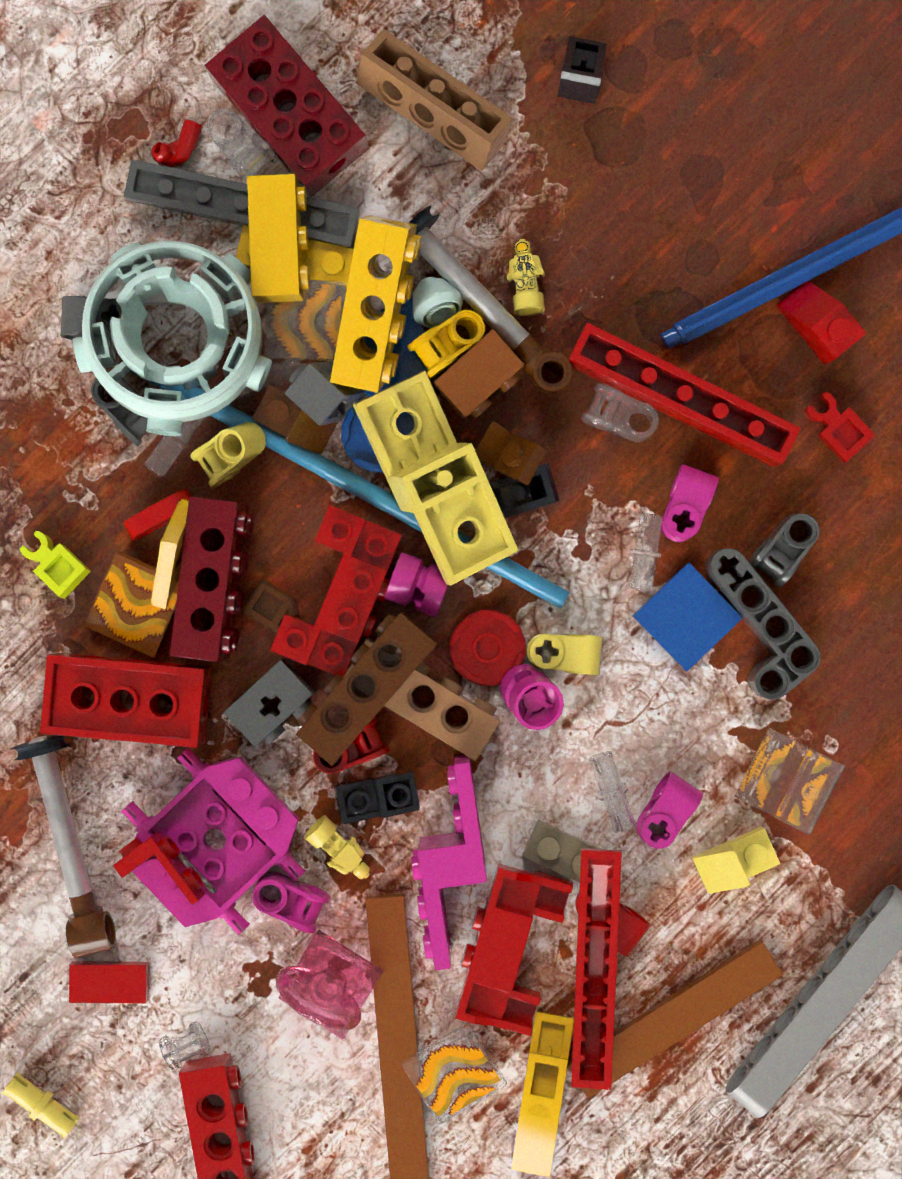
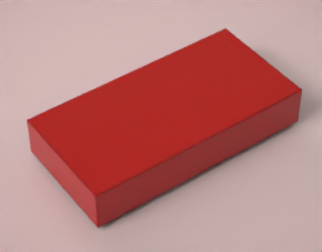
(108, 982)

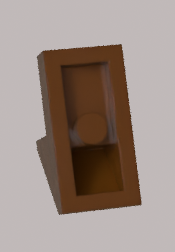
(288, 419)
(509, 454)

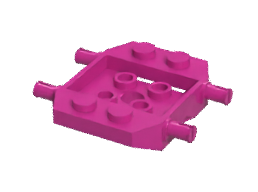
(242, 858)

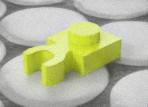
(57, 566)

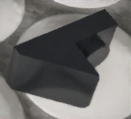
(519, 498)

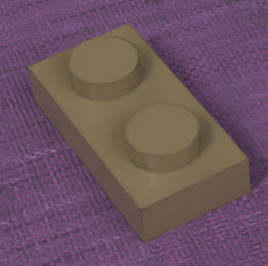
(556, 850)

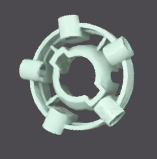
(220, 280)

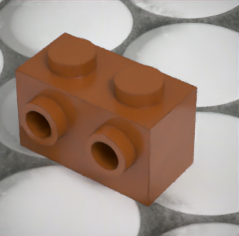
(479, 375)

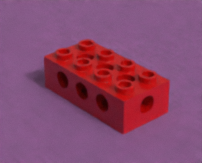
(107, 718)

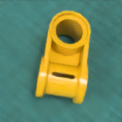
(442, 344)

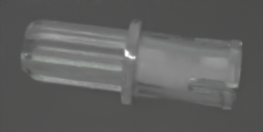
(171, 447)
(646, 552)

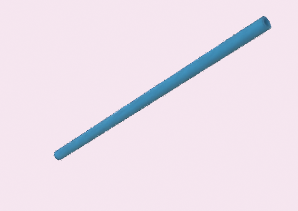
(373, 495)

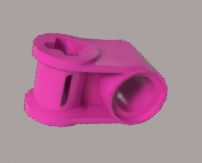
(691, 497)
(671, 806)
(292, 902)

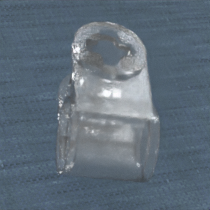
(245, 149)
(618, 412)

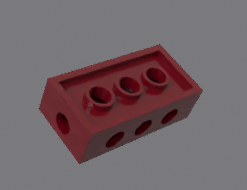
(265, 51)
(190, 633)

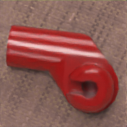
(181, 150)

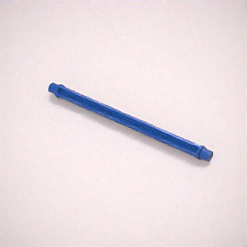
(784, 280)

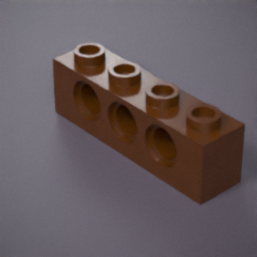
(332, 740)

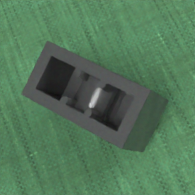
(317, 396)
(249, 710)

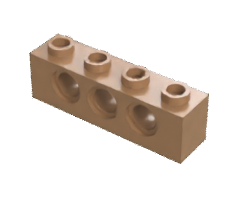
(433, 99)
(467, 738)

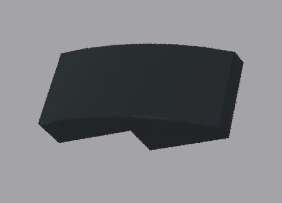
(376, 797)

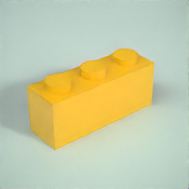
(277, 238)

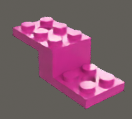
(449, 862)

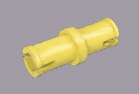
(40, 1105)

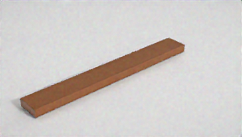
(396, 1036)

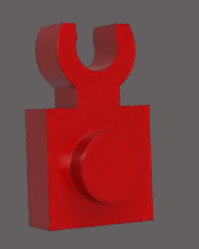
(843, 431)

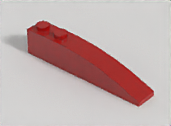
(596, 968)

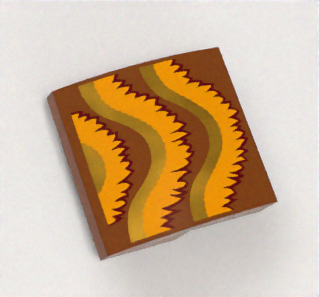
(125, 607)

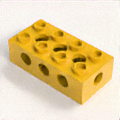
(354, 361)

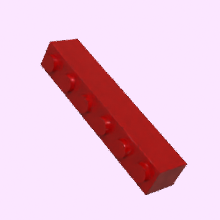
(683, 396)

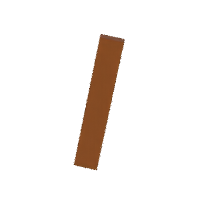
(690, 1009)

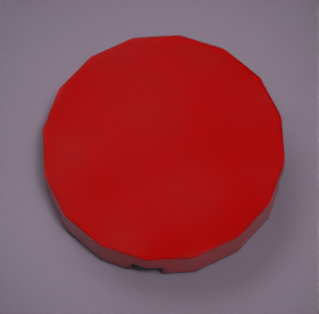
(487, 647)

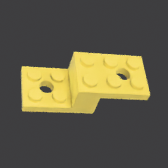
(436, 478)

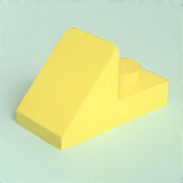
(735, 861)

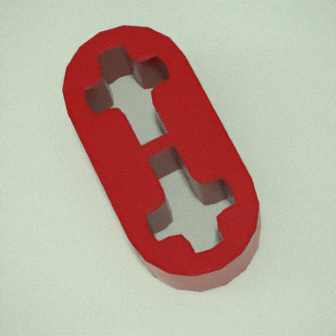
(154, 516)

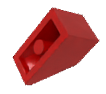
(821, 321)

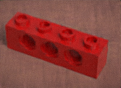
(218, 1077)

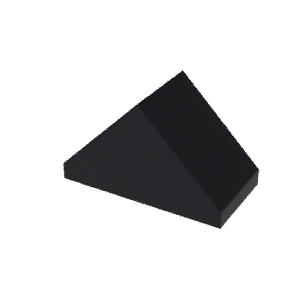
(582, 70)

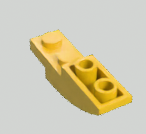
(542, 1094)

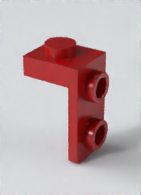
(167, 853)

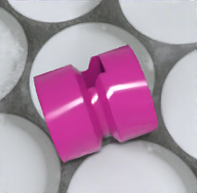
(417, 585)
(531, 697)

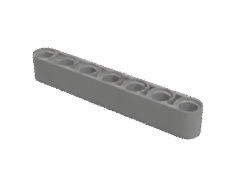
(820, 1005)

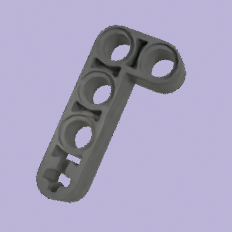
(756, 618)

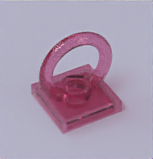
(328, 984)

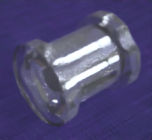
(184, 1045)

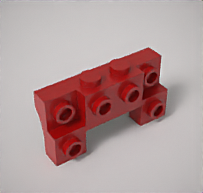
(350, 598)
(500, 941)

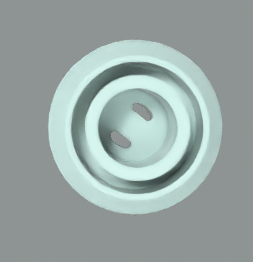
(435, 302)

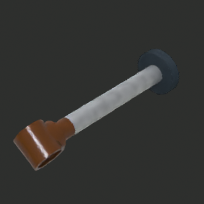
(490, 309)
(89, 927)

